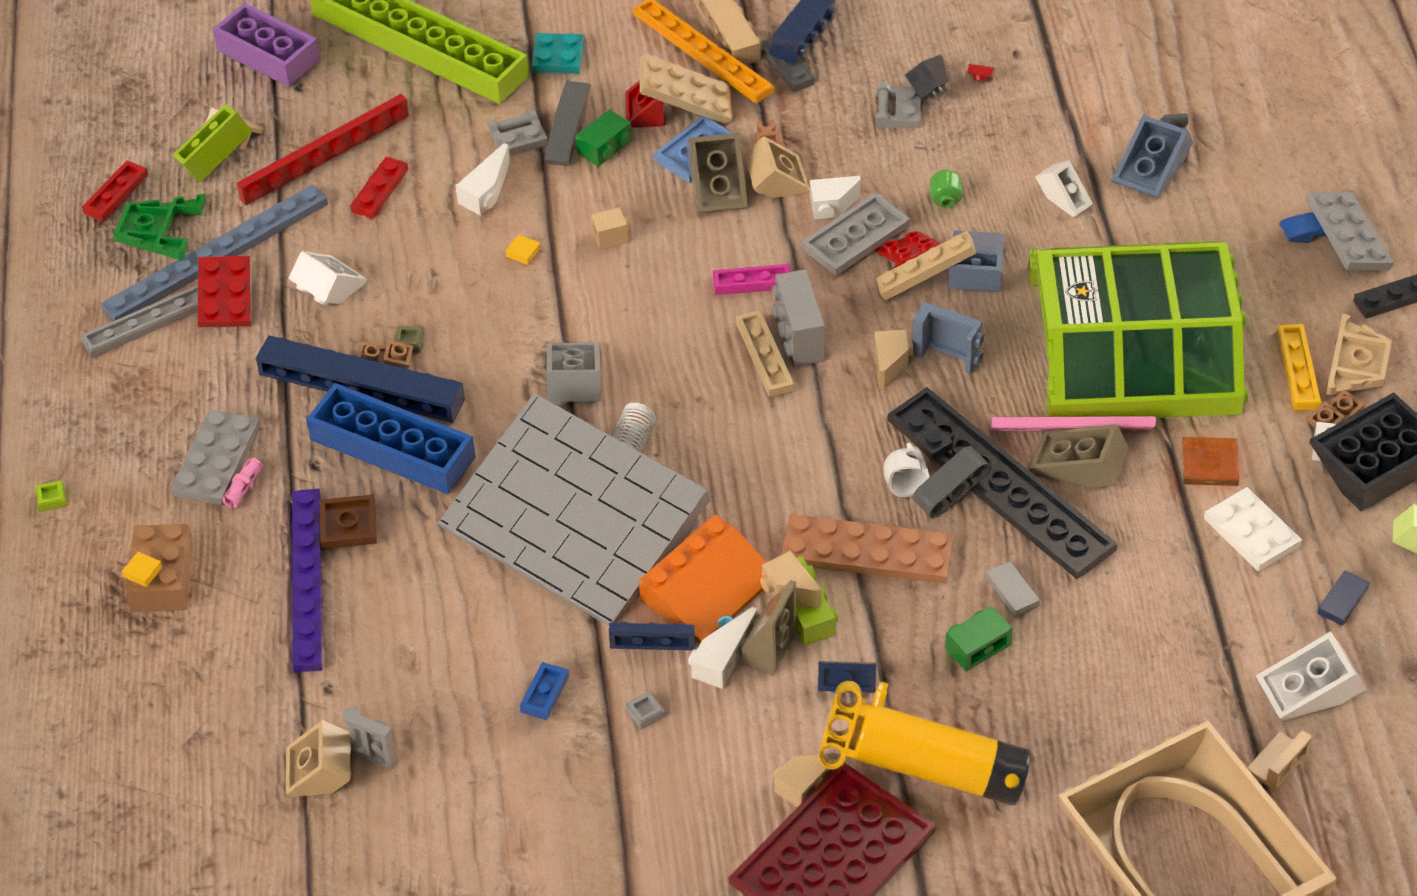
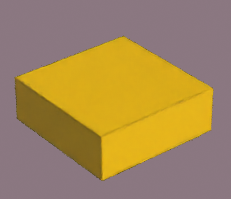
(523, 249)
(142, 569)

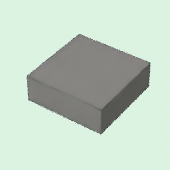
(645, 710)

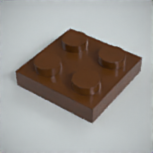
(348, 521)

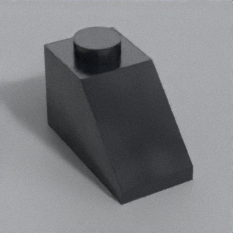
(928, 77)

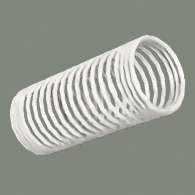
(635, 426)

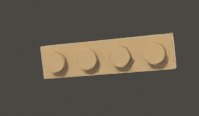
(926, 265)
(764, 353)

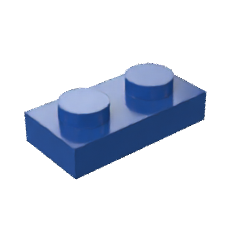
(544, 691)

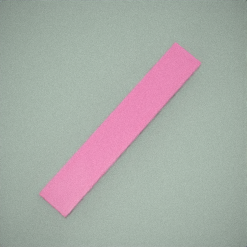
(1059, 423)

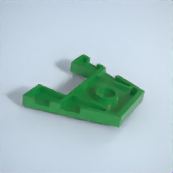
(148, 222)

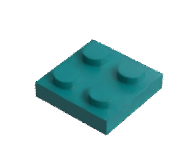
(557, 53)

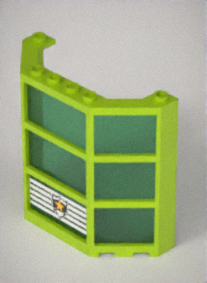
(1141, 329)

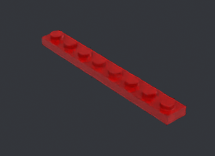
(322, 149)

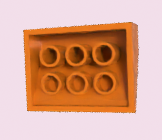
(704, 578)

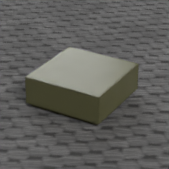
(410, 336)

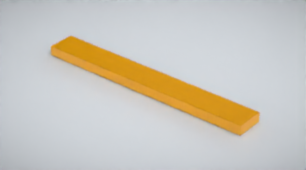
(704, 50)

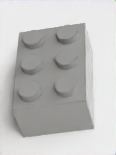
(798, 318)

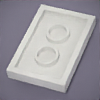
(1252, 529)

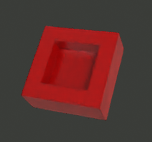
(981, 72)

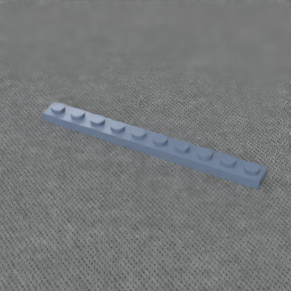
(229, 244)

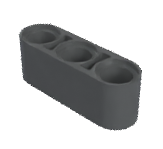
(951, 482)

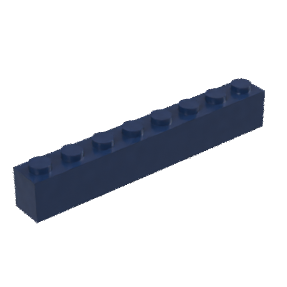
(395, 385)

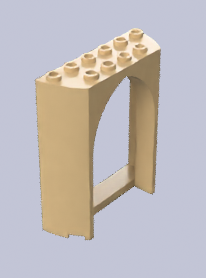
(1210, 776)

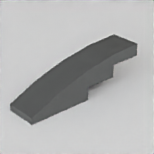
(567, 123)

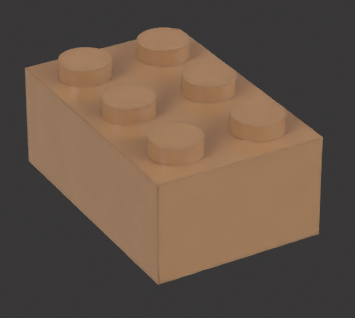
(170, 587)

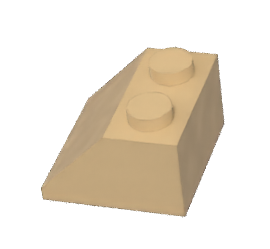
(775, 169)
(318, 761)

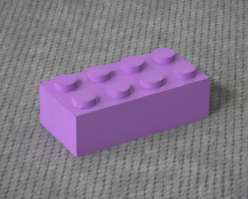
(266, 44)

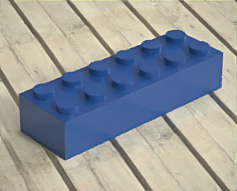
(391, 438)

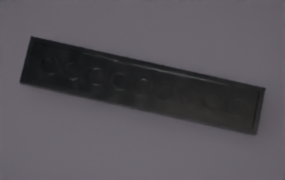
(1017, 492)

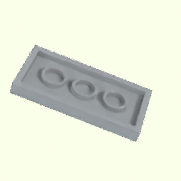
(1349, 231)
(855, 234)
(215, 457)

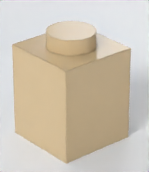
(610, 228)

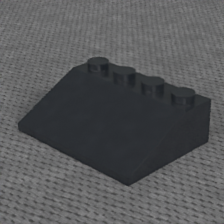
(1371, 451)

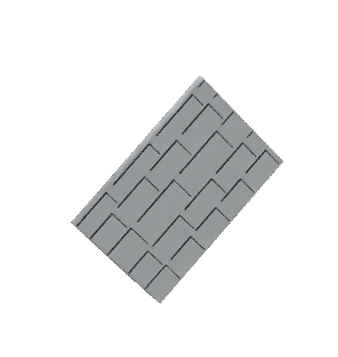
(574, 509)

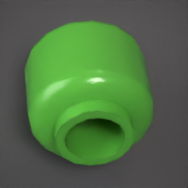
(946, 188)

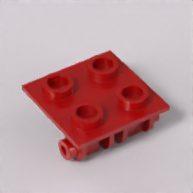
(907, 248)

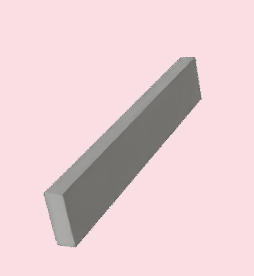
(141, 322)

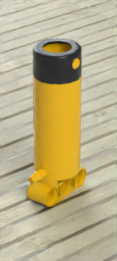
(923, 748)

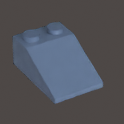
(1153, 156)

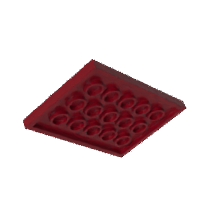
(836, 842)

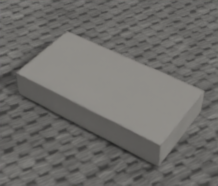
(1012, 588)

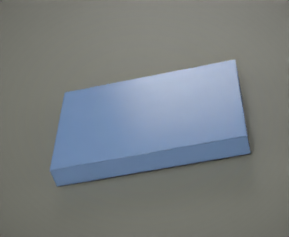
(674, 153)

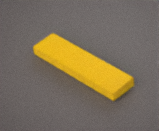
(1298, 367)

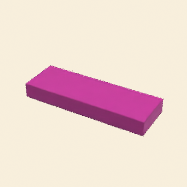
(747, 279)

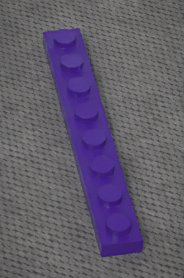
(307, 581)

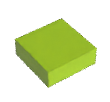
(50, 496)

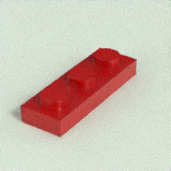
(379, 187)
(115, 191)

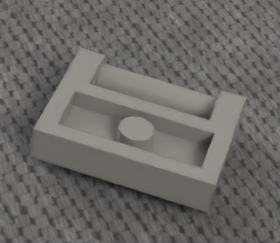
(906, 107)
(519, 139)
(370, 738)

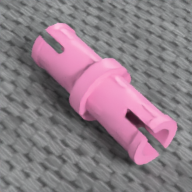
(242, 483)

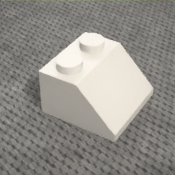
(325, 278)

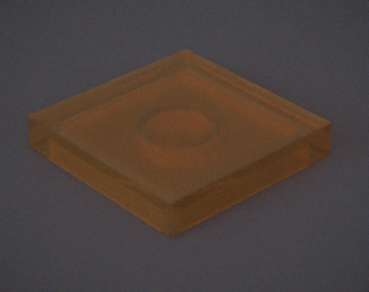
(1210, 461)

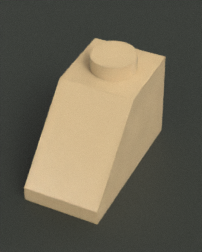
(891, 354)
(786, 568)
(800, 777)

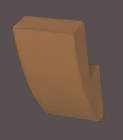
(393, 354)
(1337, 410)

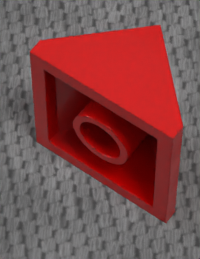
(642, 109)

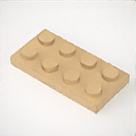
(685, 88)

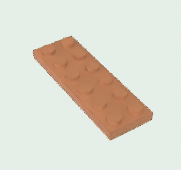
(870, 548)

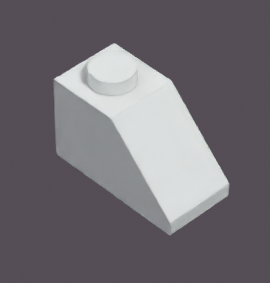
(1064, 188)
(833, 195)

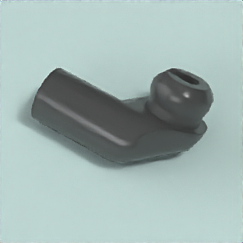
(1176, 119)

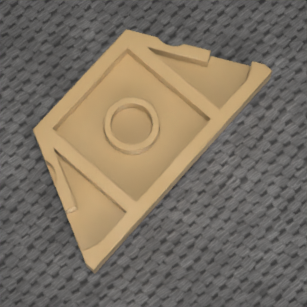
(1358, 358)

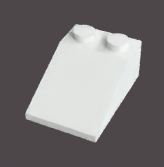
(1311, 679)

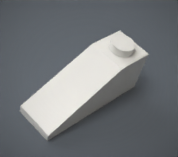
(483, 185)
(720, 650)

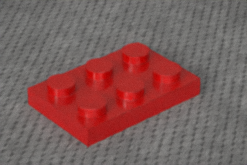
(224, 291)

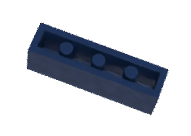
(801, 29)

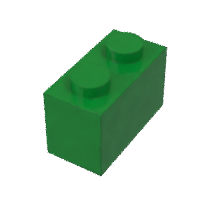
(603, 138)
(978, 638)

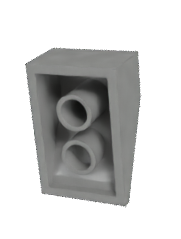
(573, 372)

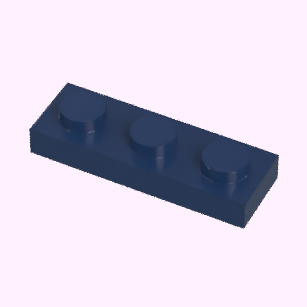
(652, 636)

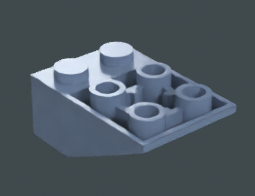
(982, 269)

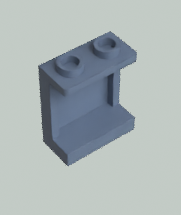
(948, 334)

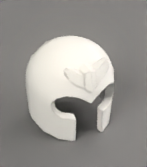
(905, 471)

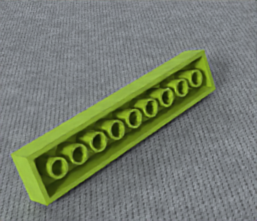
(431, 43)

